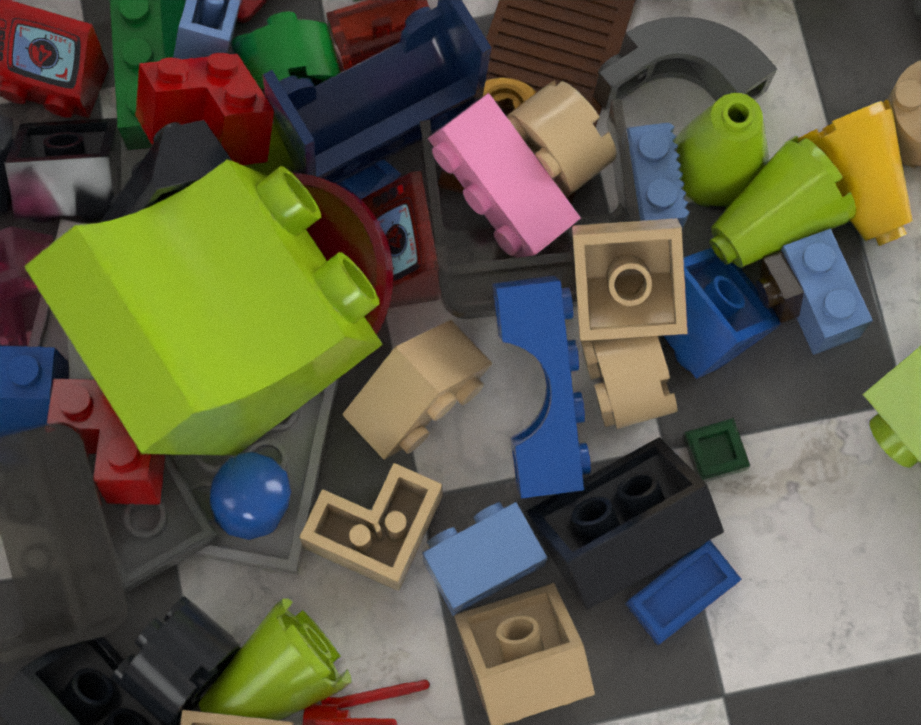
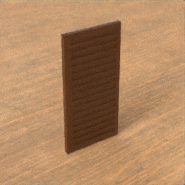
(553, 42)

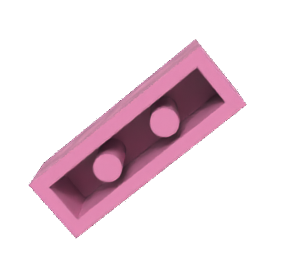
(503, 178)

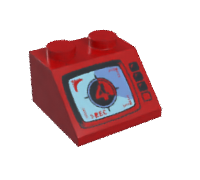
(49, 60)

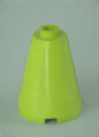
(722, 150)
(781, 205)
(278, 669)

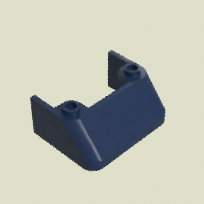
(380, 102)

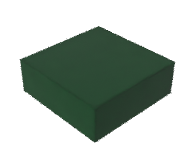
(716, 450)

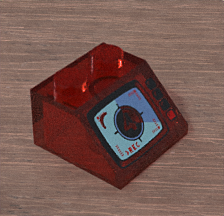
(407, 226)

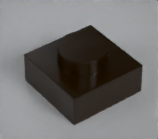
(779, 287)

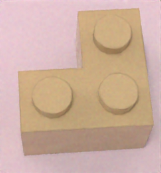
(417, 385)
(378, 540)

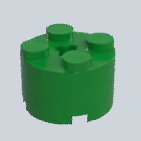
(288, 49)

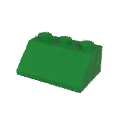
(140, 34)

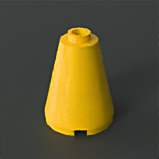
(870, 162)

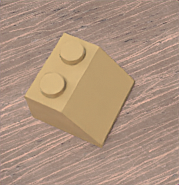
(630, 279)
(525, 655)

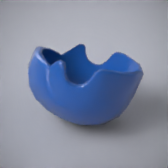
(249, 495)

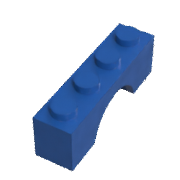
(548, 450)

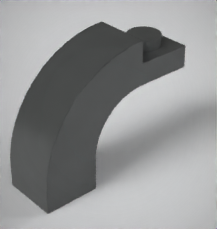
(689, 50)

